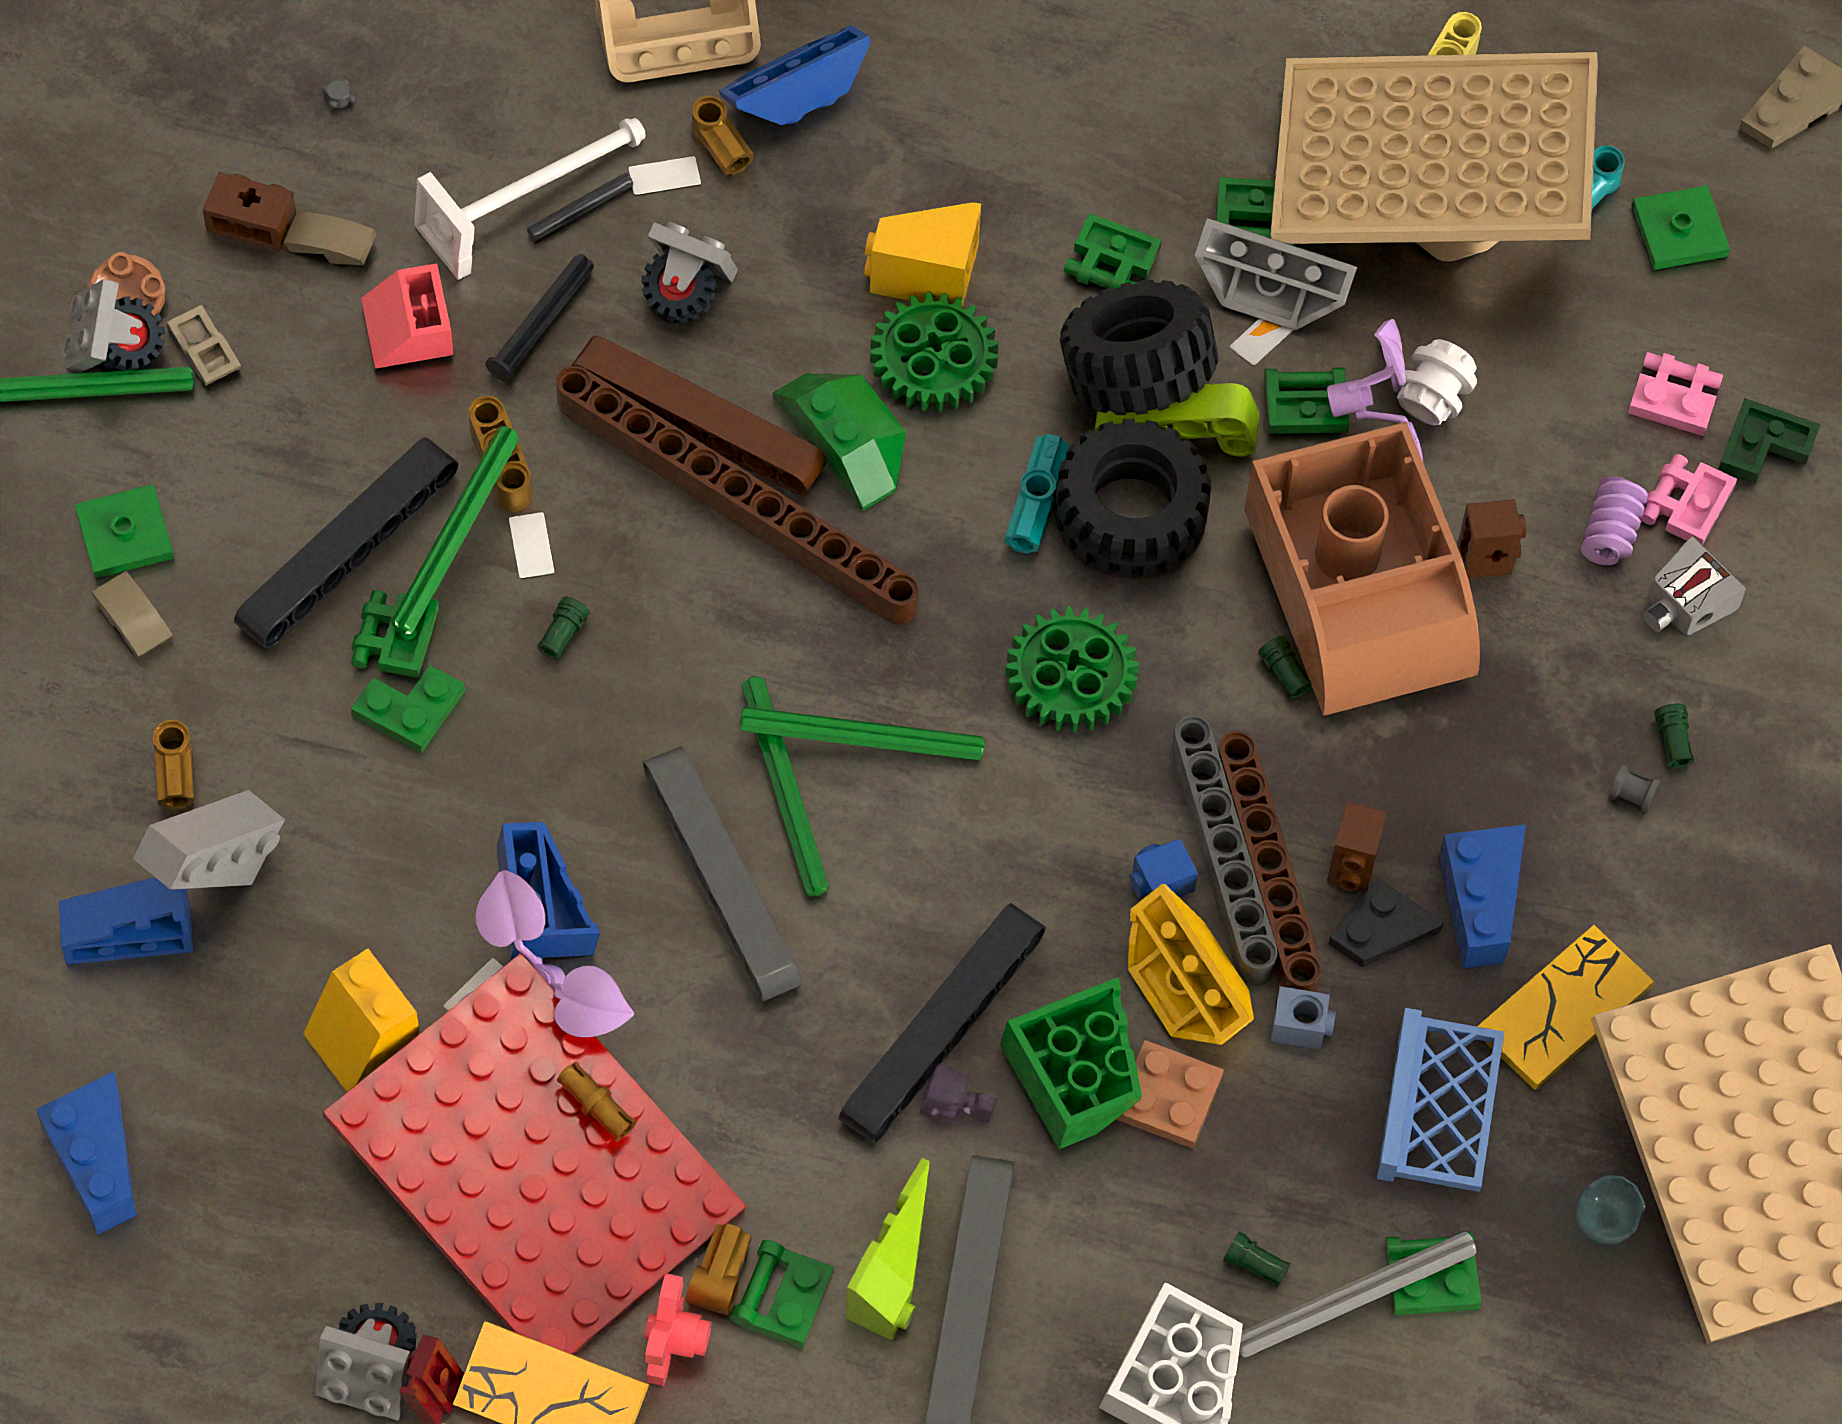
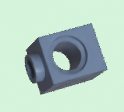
(1289, 1030)

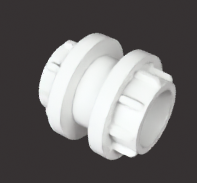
(1434, 386)

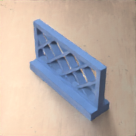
(1403, 1103)

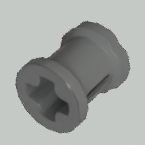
(1634, 788)

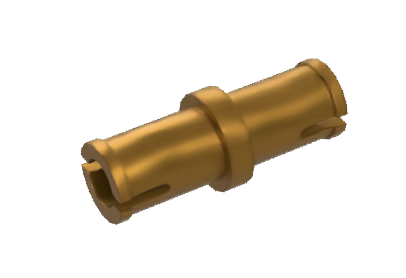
(596, 1101)

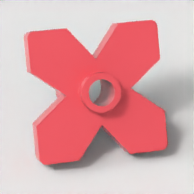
(673, 1331)

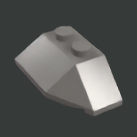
(1271, 277)

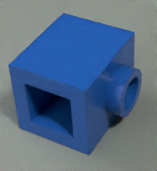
(1163, 865)

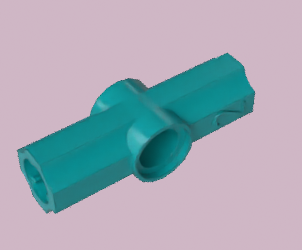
(1032, 511)

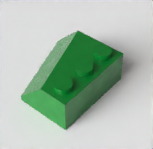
(1075, 1062)

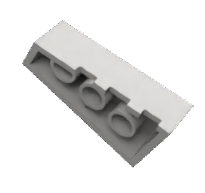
(211, 844)

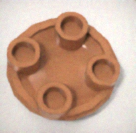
(135, 278)

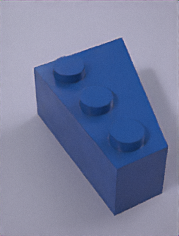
(533, 855)
(1481, 890)
(126, 923)
(92, 1149)

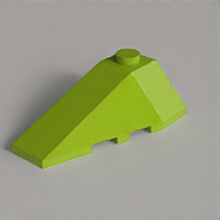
(885, 1278)

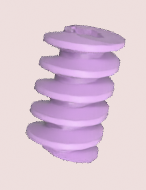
(1613, 521)

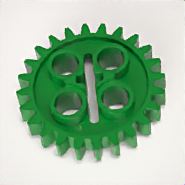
(934, 352)
(1064, 700)

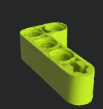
(1215, 411)

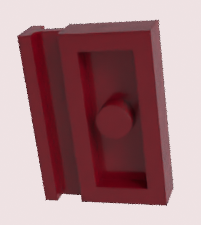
(432, 1382)

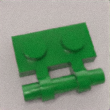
(1116, 246)
(397, 652)

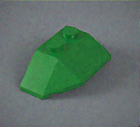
(850, 428)

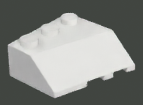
(1177, 1365)

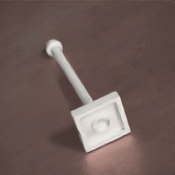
(450, 228)

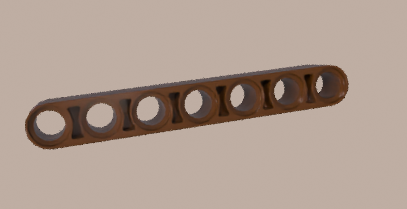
(707, 417)
(1271, 848)

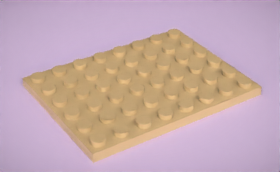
(1436, 148)
(1741, 1133)

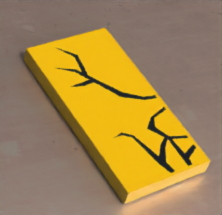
(1554, 1010)
(536, 1383)

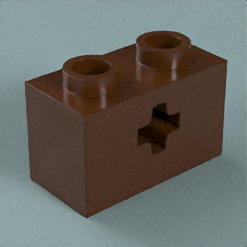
(249, 210)
(1491, 538)
(1356, 847)

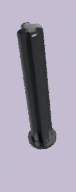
(539, 318)

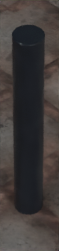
(580, 206)

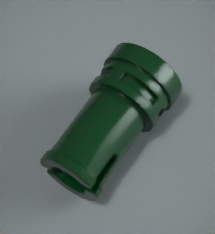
(567, 619)
(1280, 659)
(1673, 725)
(1247, 1255)

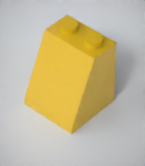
(924, 253)
(360, 1020)

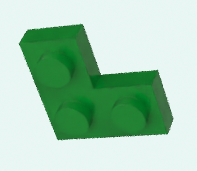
(412, 717)

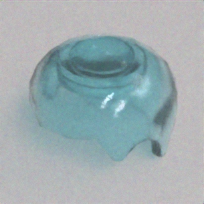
(1610, 1209)

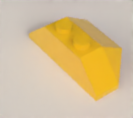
(1185, 971)

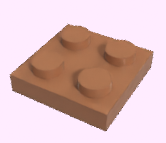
(1174, 1094)

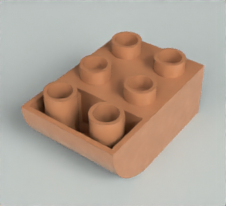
(1364, 568)

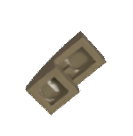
(335, 237)
(203, 345)
(132, 614)

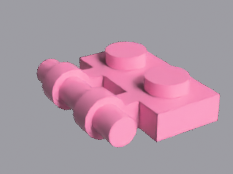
(1672, 403)
(1700, 504)

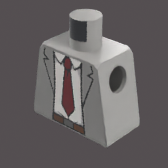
(1692, 591)

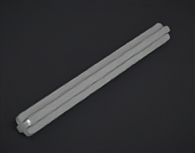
(1356, 1293)

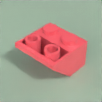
(408, 317)

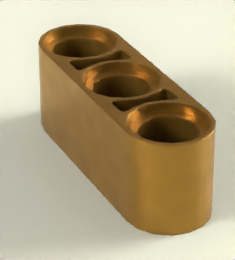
(516, 469)

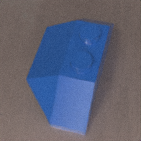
(801, 79)

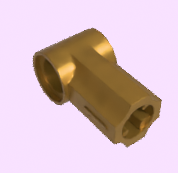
(721, 136)
(173, 766)
(717, 1280)

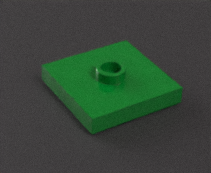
(1680, 227)
(124, 531)

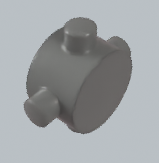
(338, 94)

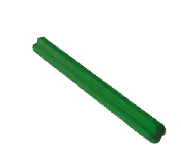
(96, 384)
(454, 530)
(861, 733)
(787, 795)

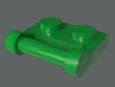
(1245, 201)
(1302, 409)
(1444, 1291)
(795, 1301)

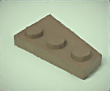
(1797, 97)

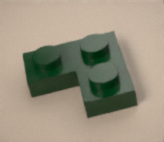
(1765, 430)

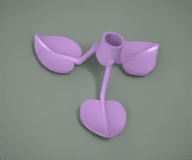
(1356, 394)
(588, 995)

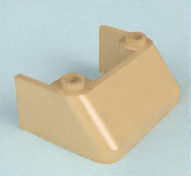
(677, 41)

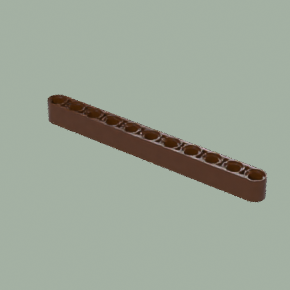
(742, 510)

